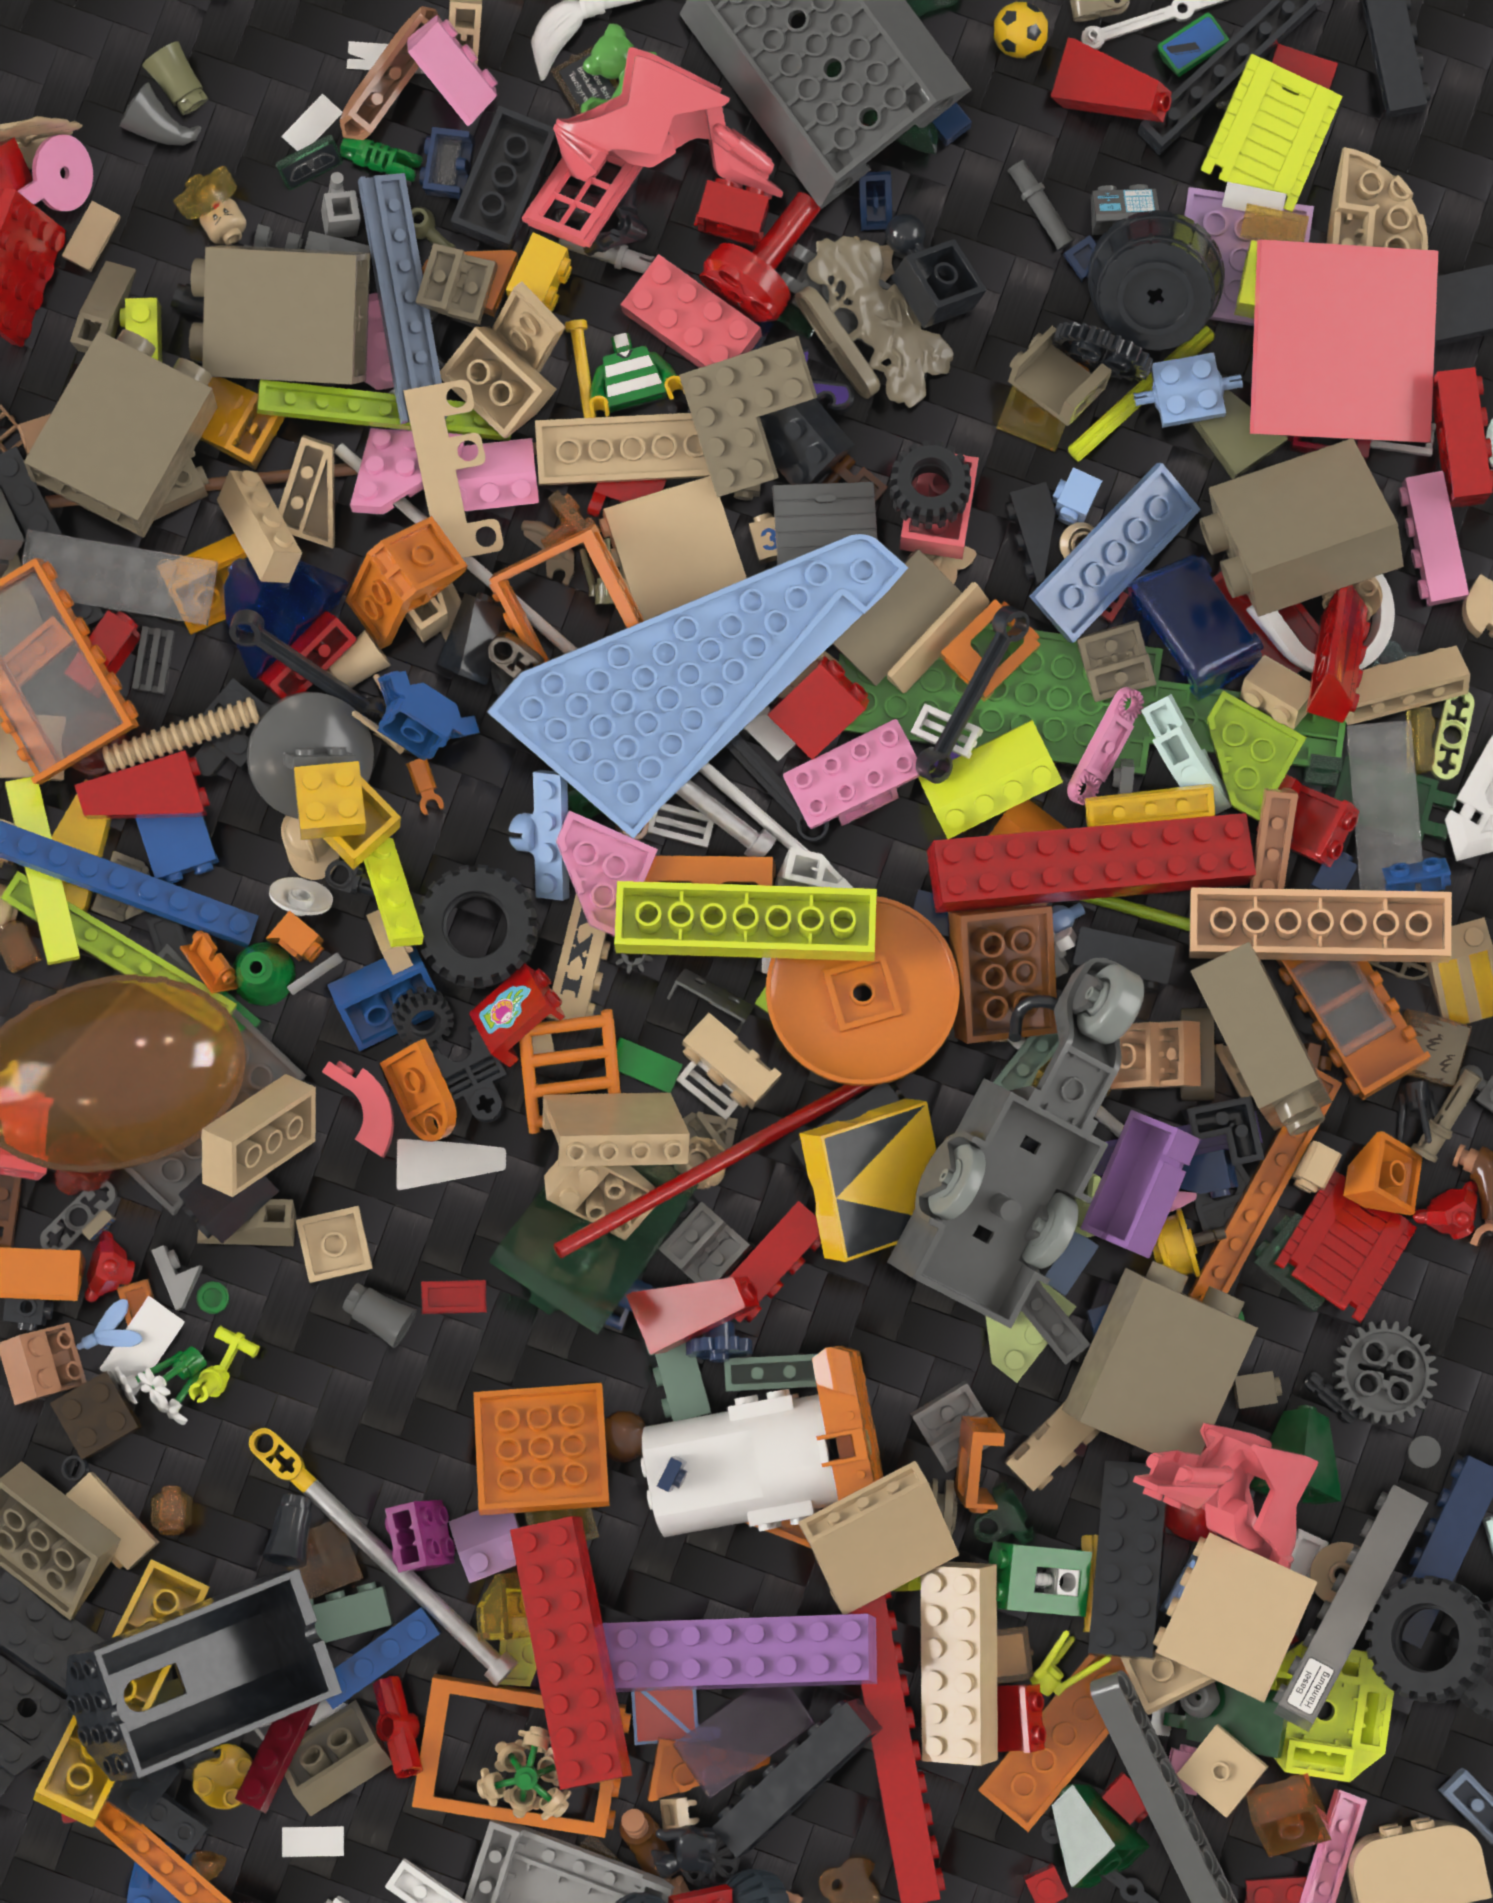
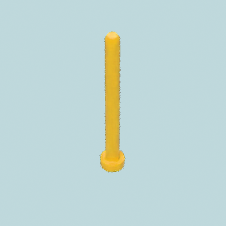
(577, 328)

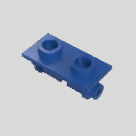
(1431, 873)

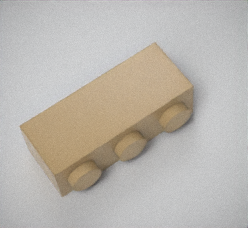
(106, 1507)

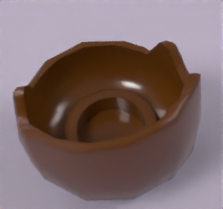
(624, 1436)

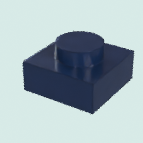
(1080, 255)
(673, 1474)

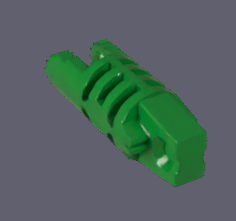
(380, 157)

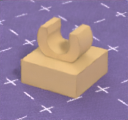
(675, 1812)

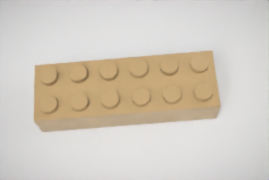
(959, 1664)

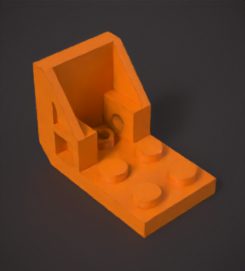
(402, 576)

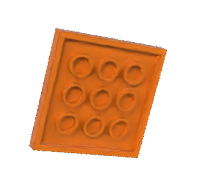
(541, 1449)

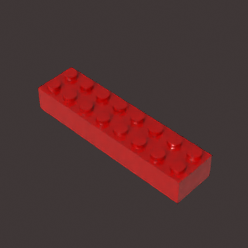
(570, 1652)

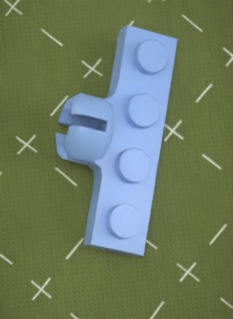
(540, 834)

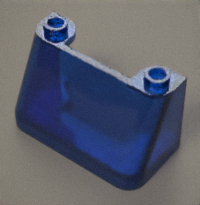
(1196, 623)

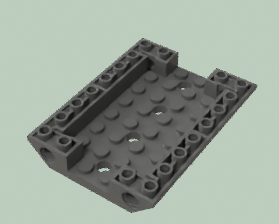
(815, 118)

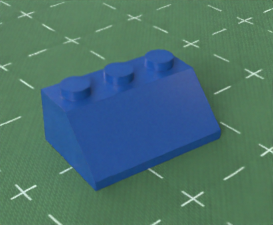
(369, 994)

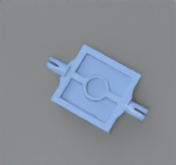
(1188, 390)

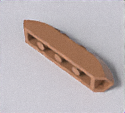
(383, 81)

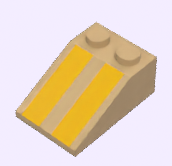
(1466, 982)

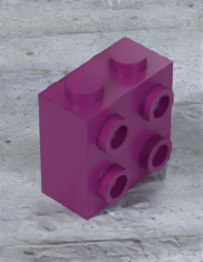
(420, 1536)

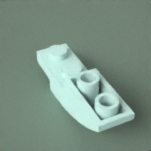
(1181, 751)

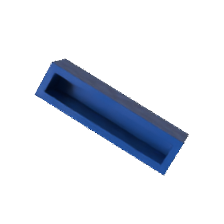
(384, 1654)

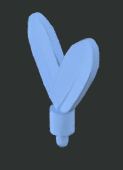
(105, 1331)

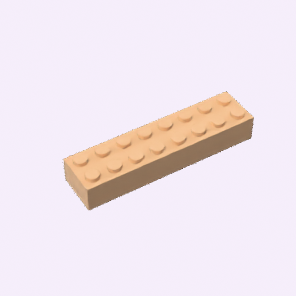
(1322, 924)

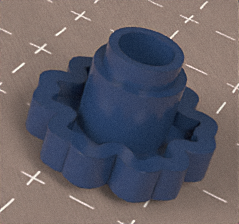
(719, 1344)

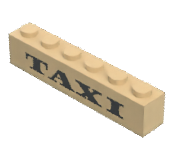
(579, 965)

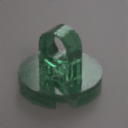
(1009, 1517)

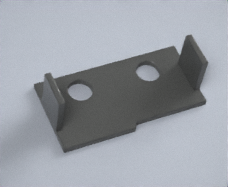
(715, 995)

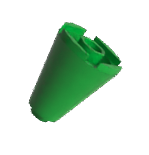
(272, 982)

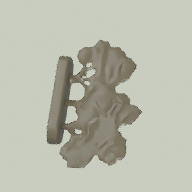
(882, 318)

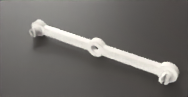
(1095, 36)

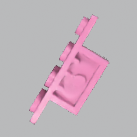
(854, 776)

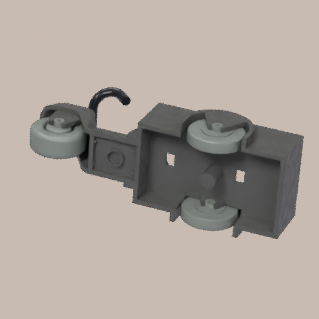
(994, 1183)

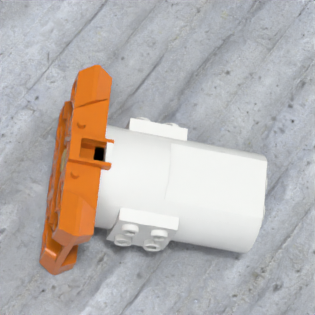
(768, 1455)

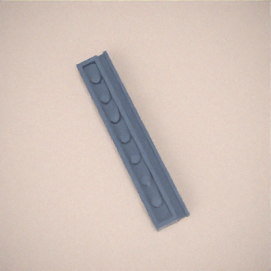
(397, 283)

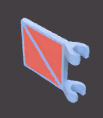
(663, 1715)

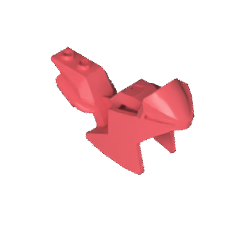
(653, 117)
(1220, 1486)

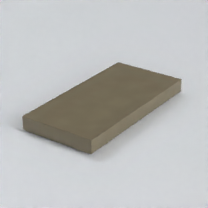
(897, 619)

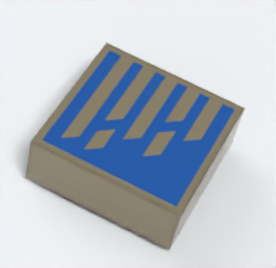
(98, 1225)

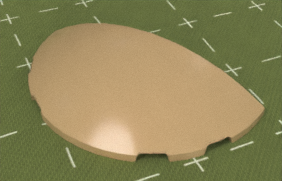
(1373, 206)

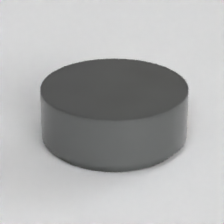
(1424, 1451)

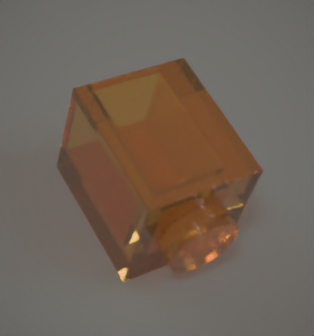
(18, 946)

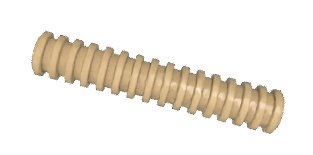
(181, 735)

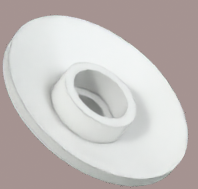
(300, 896)

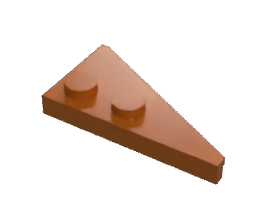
(671, 1773)

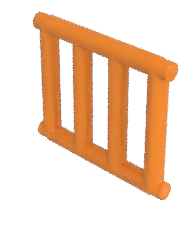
(530, 1061)

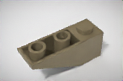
(103, 305)
(270, 1225)

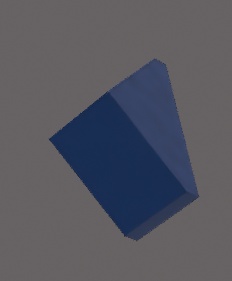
(875, 200)

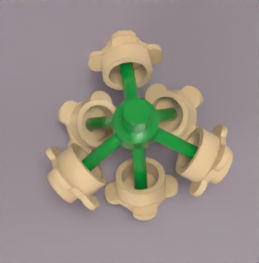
(523, 1795)

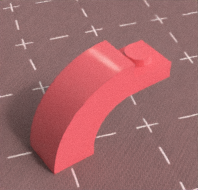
(377, 1109)

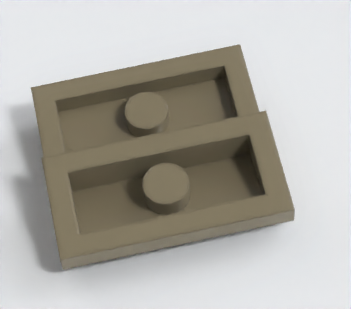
(456, 284)
(1115, 660)

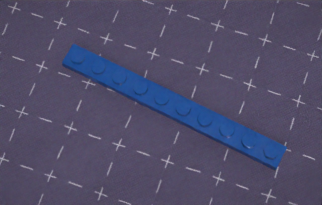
(126, 885)

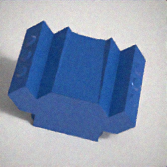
(420, 716)

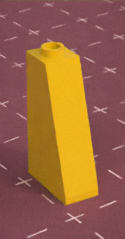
(85, 835)

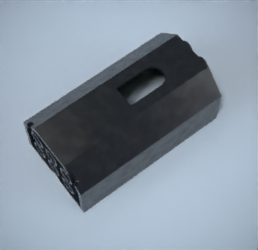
(239, 1665)

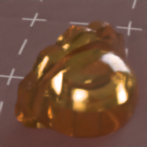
(208, 1864)

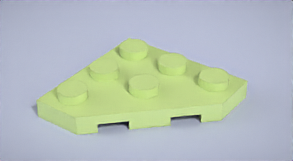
(1018, 1347)

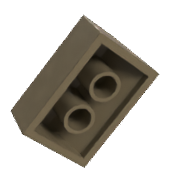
(336, 1758)

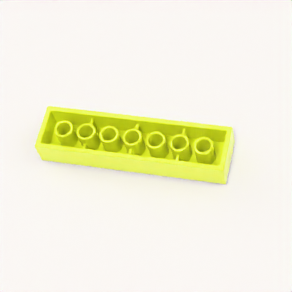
(745, 921)

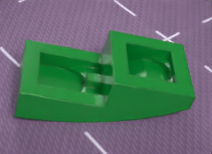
(647, 1065)

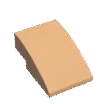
(1160, 1056)

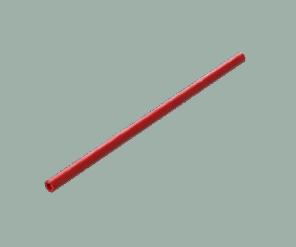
(707, 1168)

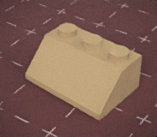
(501, 381)

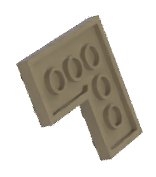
(728, 407)

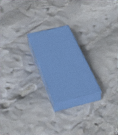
(1071, 1263)

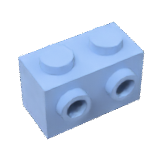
(1075, 496)

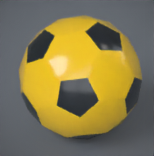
(1020, 30)

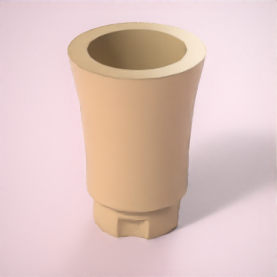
(359, 661)

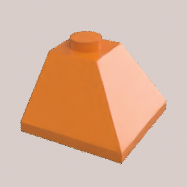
(1384, 1176)

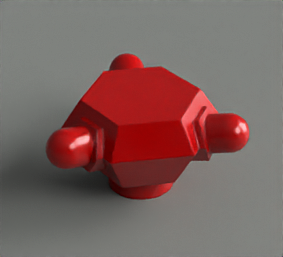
(1451, 1211)
(108, 1268)

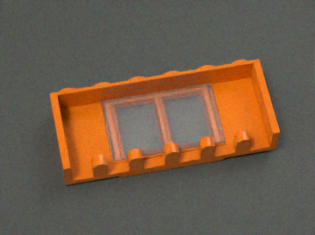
(1356, 1021)

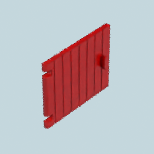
(1345, 1248)

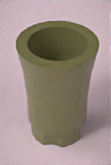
(176, 78)

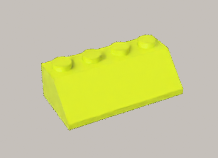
(992, 780)

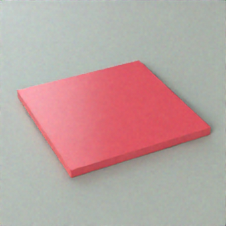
(1343, 341)

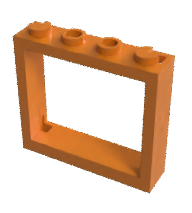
(604, 563)

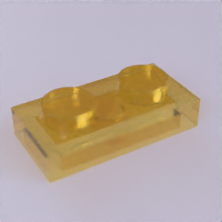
(1273, 224)
(1422, 730)

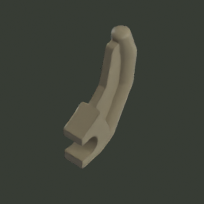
(564, 561)

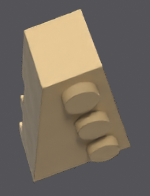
(310, 493)
(1048, 1448)

